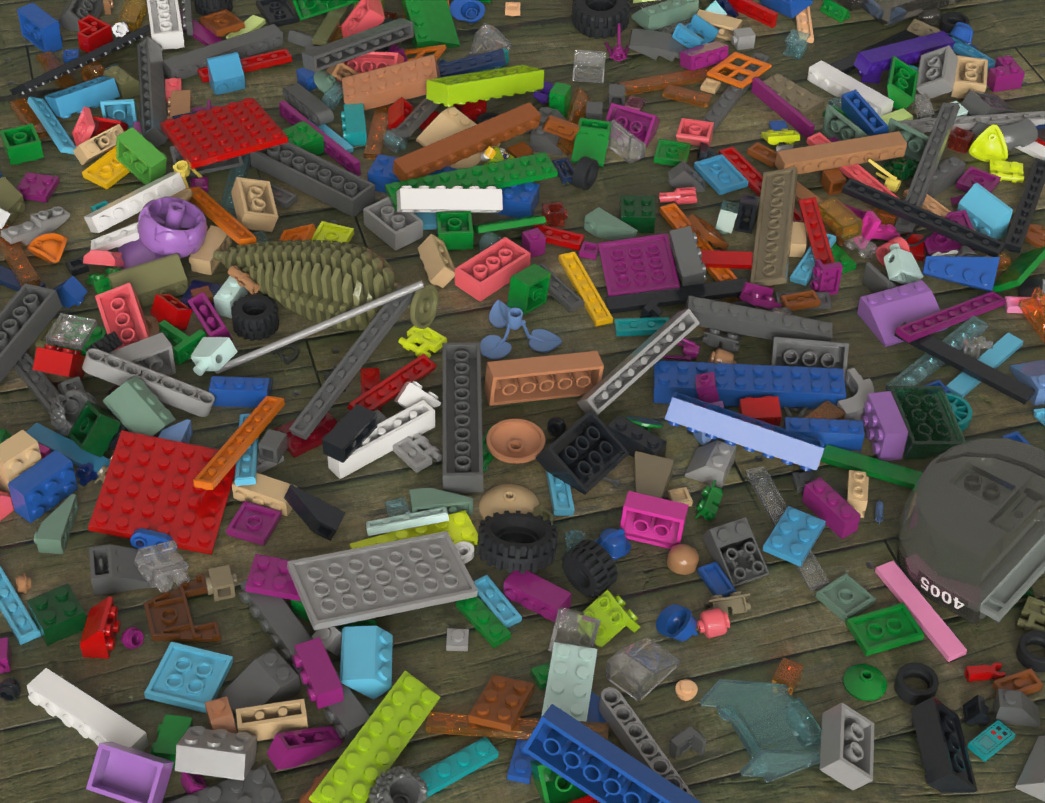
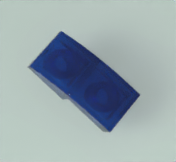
(728, 8)

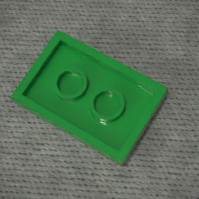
(884, 629)

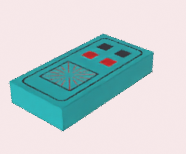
(991, 740)

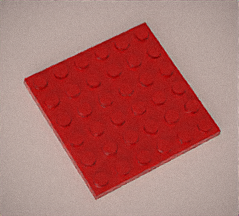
(223, 132)
(154, 490)

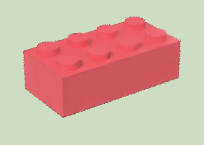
(491, 269)

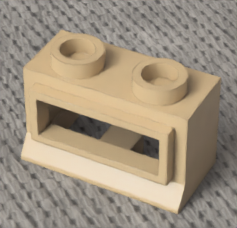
(857, 491)

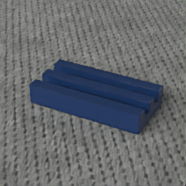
(562, 169)

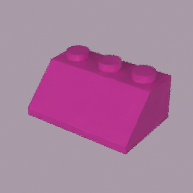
(653, 520)

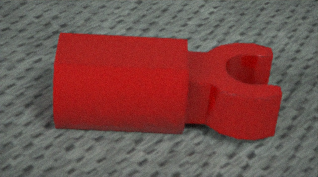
(983, 672)

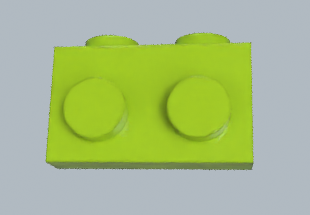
(613, 617)

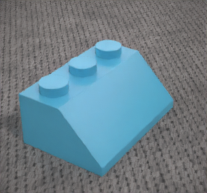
(986, 212)
(366, 660)

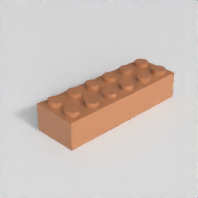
(390, 83)
(542, 377)

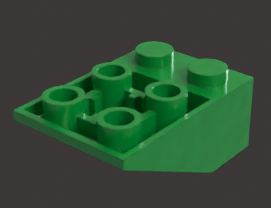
(592, 140)

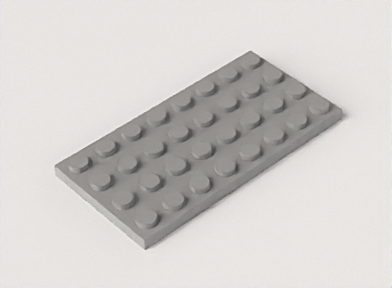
(381, 580)

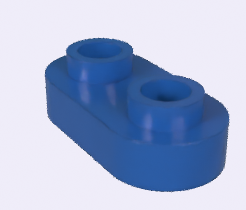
(148, 538)

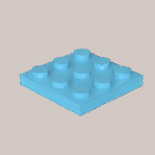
(188, 677)

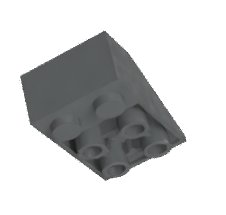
(736, 552)
(114, 569)

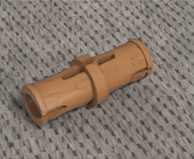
(243, 279)

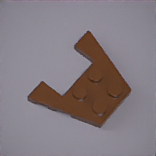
(171, 618)

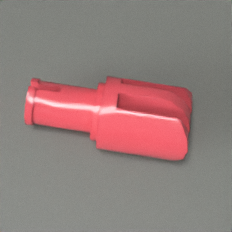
(679, 196)

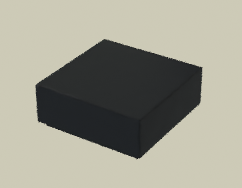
(77, 266)

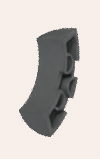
(1015, 135)

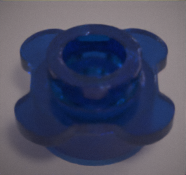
(83, 470)

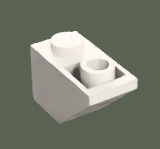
(412, 394)

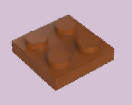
(708, 232)

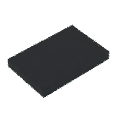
(277, 12)

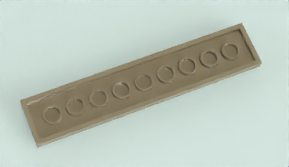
(774, 227)

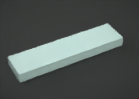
(407, 521)

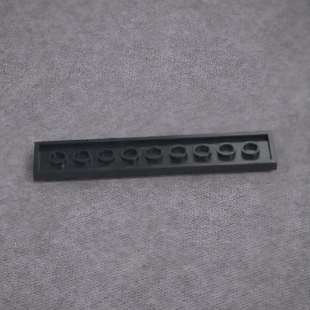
(80, 61)

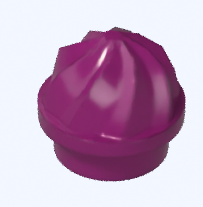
(132, 638)

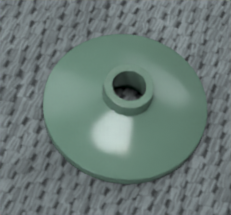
(324, 80)

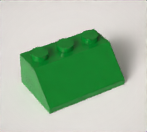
(901, 83)
(552, 786)

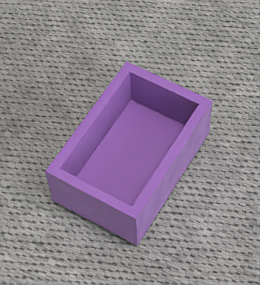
(884, 426)
(129, 774)

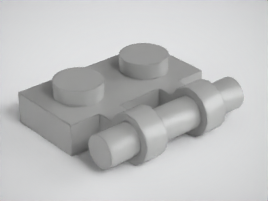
(412, 452)

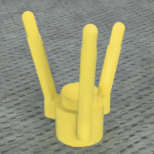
(184, 170)
(891, 181)

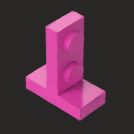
(875, 230)

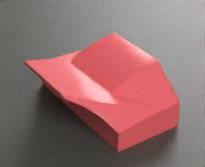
(104, 258)

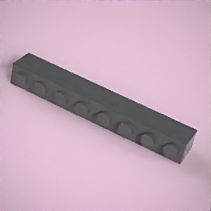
(357, 44)
(246, 45)
(756, 321)

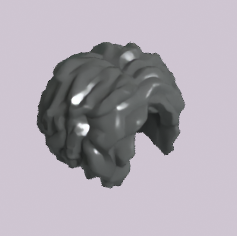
(67, 407)
(398, 786)

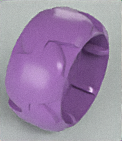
(169, 238)

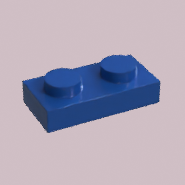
(520, 766)

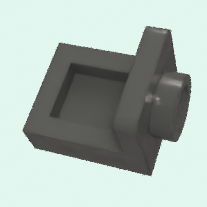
(685, 740)

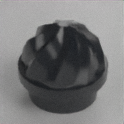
(556, 426)
(10, 689)

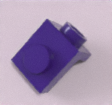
(543, 95)

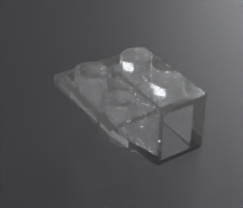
(589, 66)

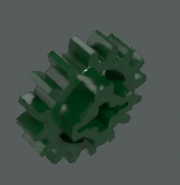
(902, 168)

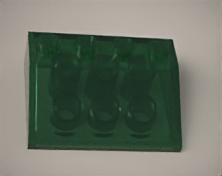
(928, 420)

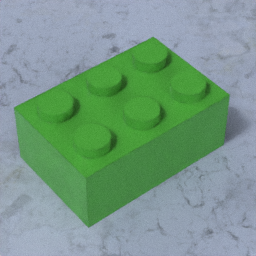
(140, 156)

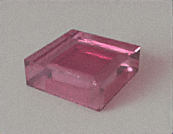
(635, 103)

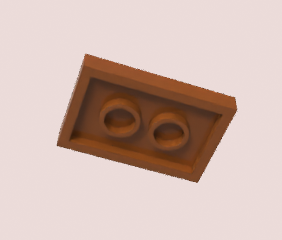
(221, 22)
(501, 703)

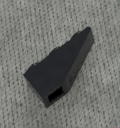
(317, 515)

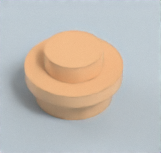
(686, 689)

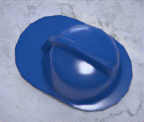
(467, 10)
(963, 32)
(614, 542)
(676, 623)

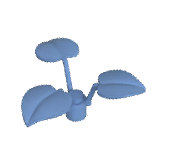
(501, 316)

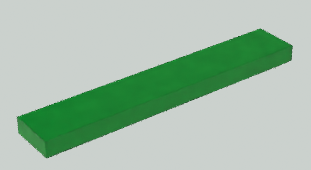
(873, 467)

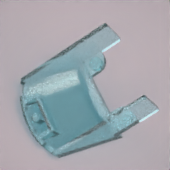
(771, 725)

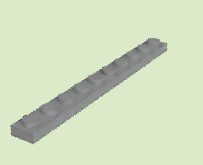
(969, 122)

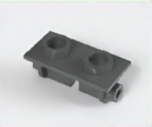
(728, 339)

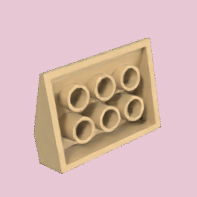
(446, 124)

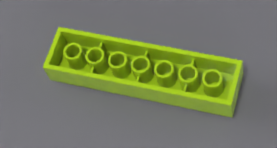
(484, 85)

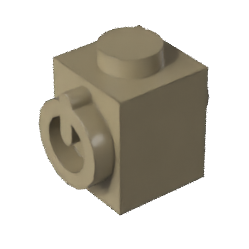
(221, 583)

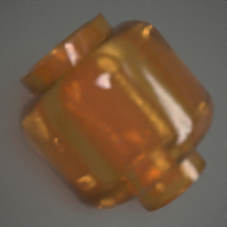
(92, 71)

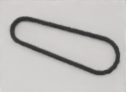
(912, 245)

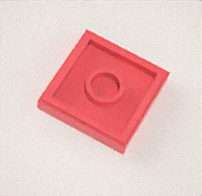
(83, 127)

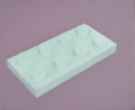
(570, 679)

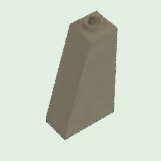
(652, 474)

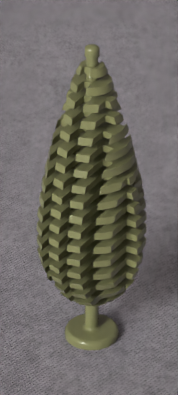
(326, 279)

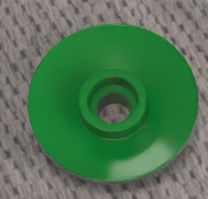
(862, 688)

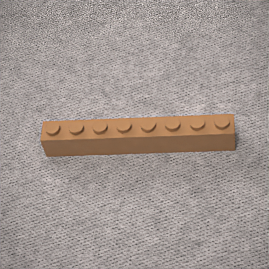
(842, 153)

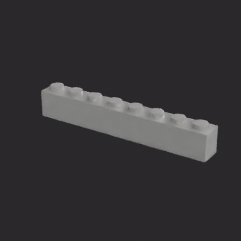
(638, 362)

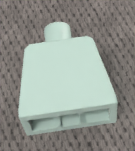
(901, 266)
(212, 354)

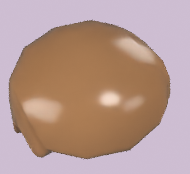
(682, 559)

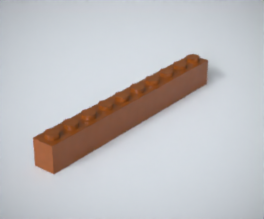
(466, 143)

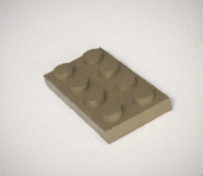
(795, 95)

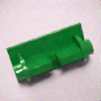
(835, 11)
(708, 504)

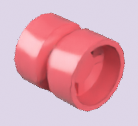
(884, 249)

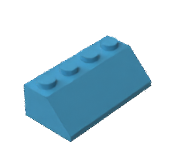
(82, 95)

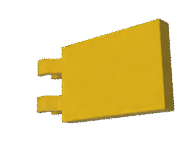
(106, 170)

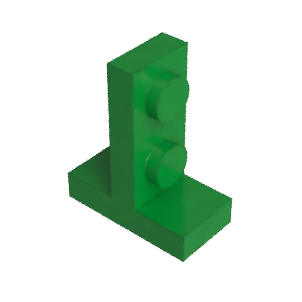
(183, 344)

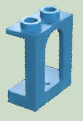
(689, 39)

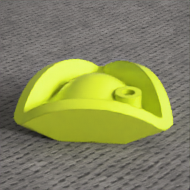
(989, 145)

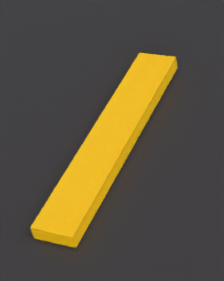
(585, 289)

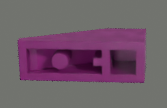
(300, 746)

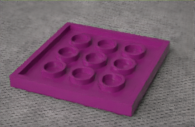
(638, 265)

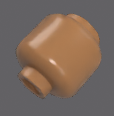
(721, 356)

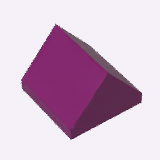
(192, 782)

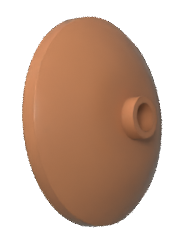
(515, 441)

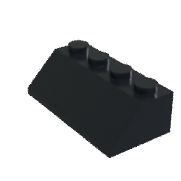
(942, 748)

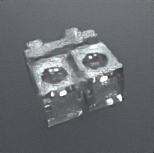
(162, 565)

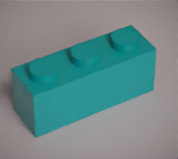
(354, 124)

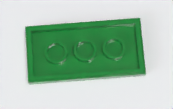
(507, 224)
(1020, 270)

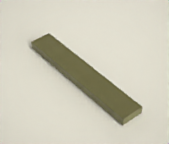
(329, 25)

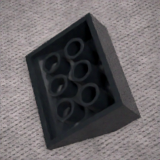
(583, 453)

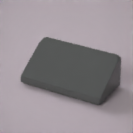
(300, 38)

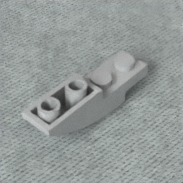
(39, 224)

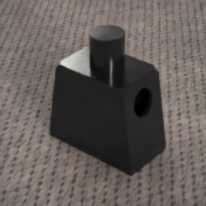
(747, 209)

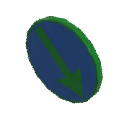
(645, 422)

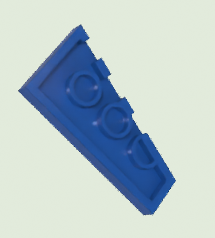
(966, 271)

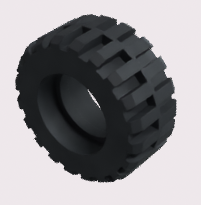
(600, 17)

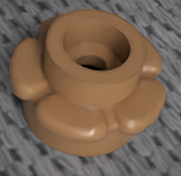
(23, 583)

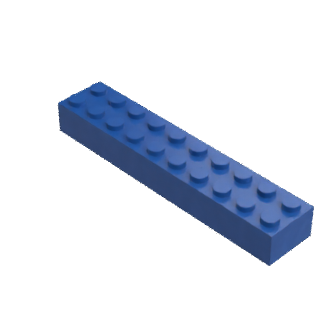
(516, 200)
(792, 384)

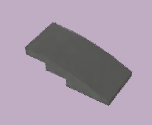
(655, 44)

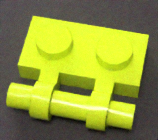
(785, 135)
(1007, 170)
(426, 338)

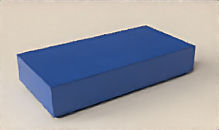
(716, 580)

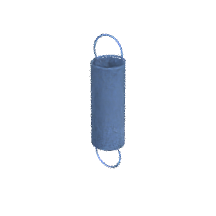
(879, 511)

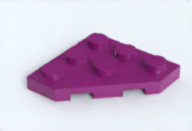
(942, 244)

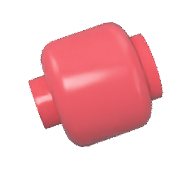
(713, 623)

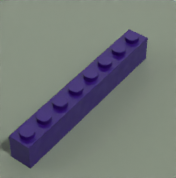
(908, 51)

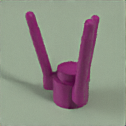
(618, 52)
(690, 348)

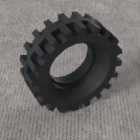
(499, 532)

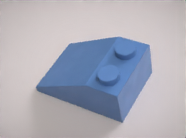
(1032, 375)

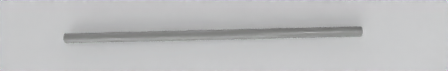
(321, 326)

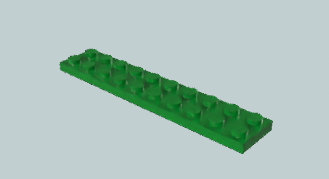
(497, 174)

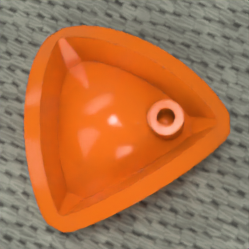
(48, 246)

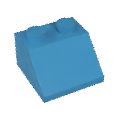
(225, 73)

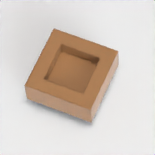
(108, 5)

